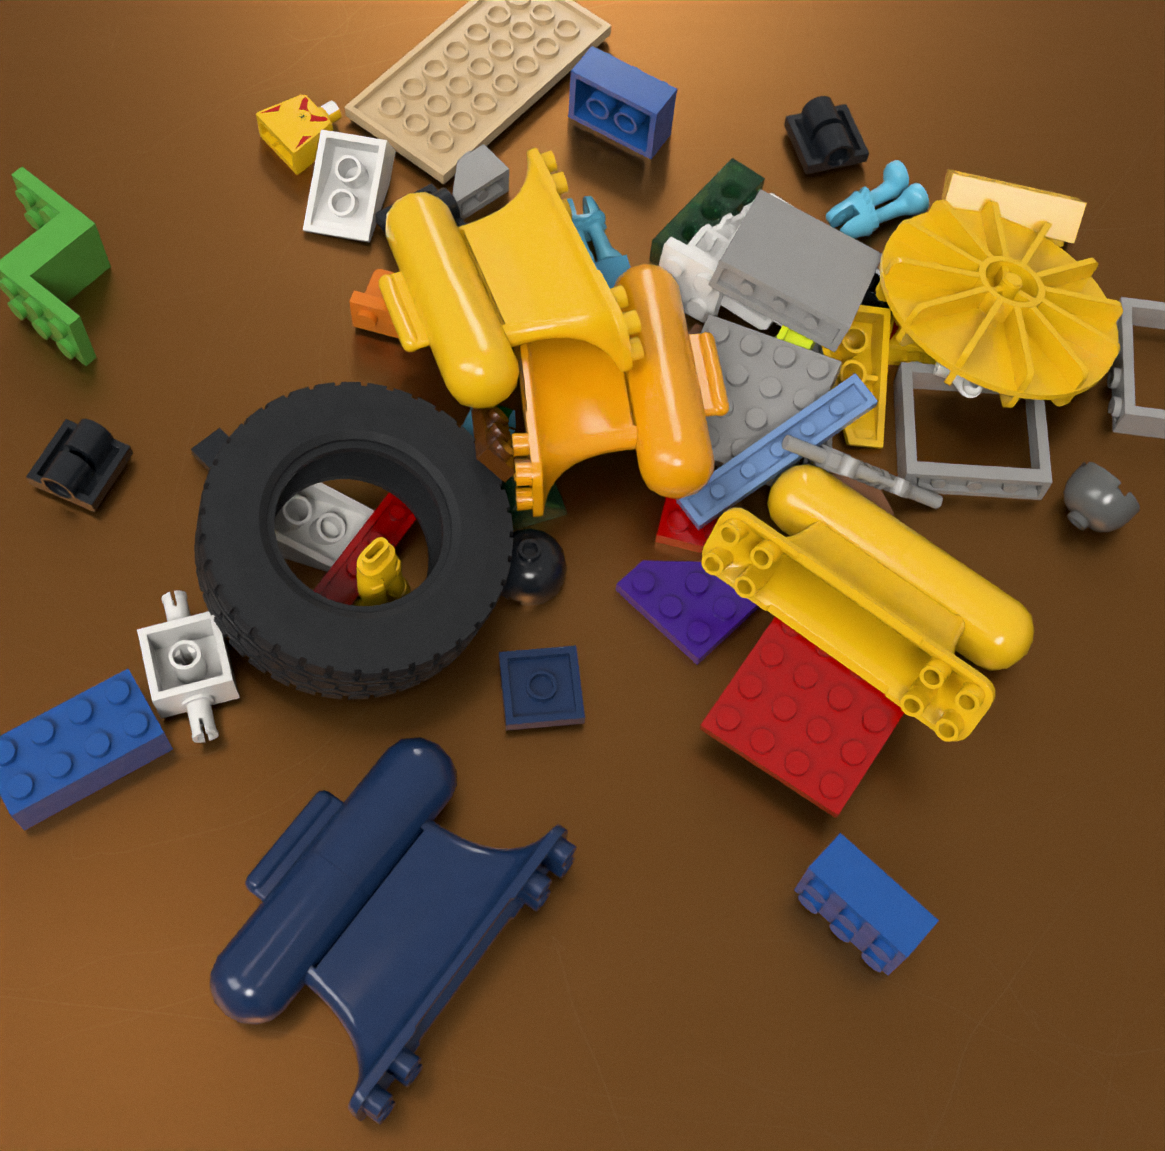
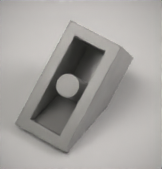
(479, 180)

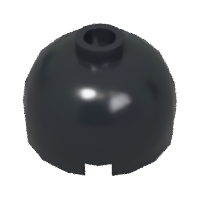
(535, 568)

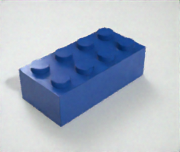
(77, 749)

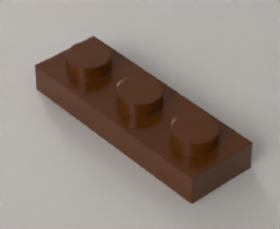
(493, 441)

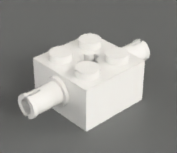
(189, 687)

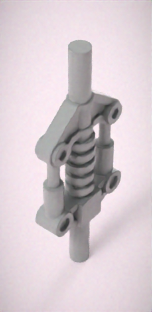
(862, 472)

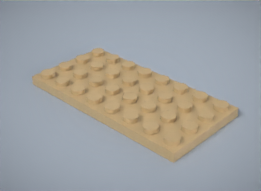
(474, 78)

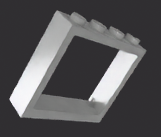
(1125, 415)
(963, 478)

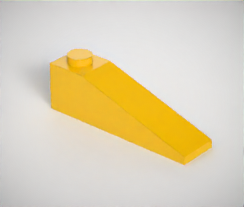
(866, 354)

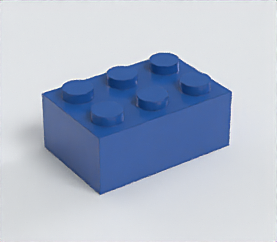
(621, 102)
(864, 905)

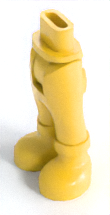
(380, 575)

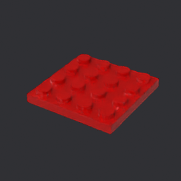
(803, 718)

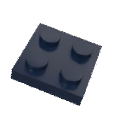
(541, 687)

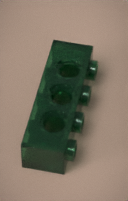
(723, 194)

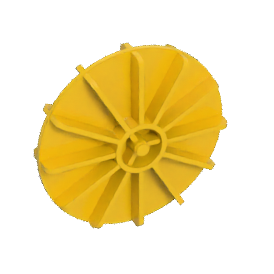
(999, 304)

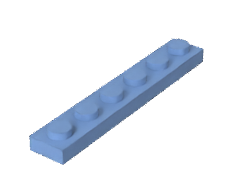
(767, 457)

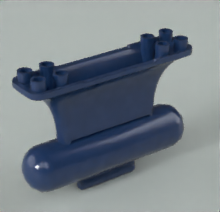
(379, 914)

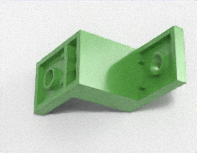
(53, 266)

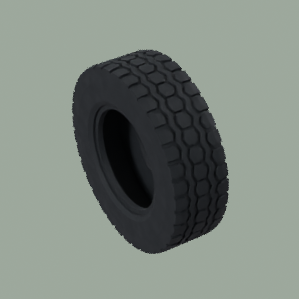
(369, 439)

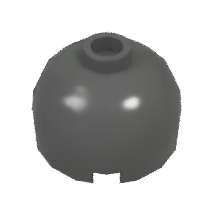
(1096, 500)

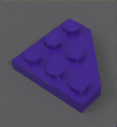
(685, 604)

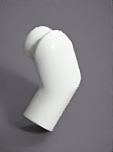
(964, 386)

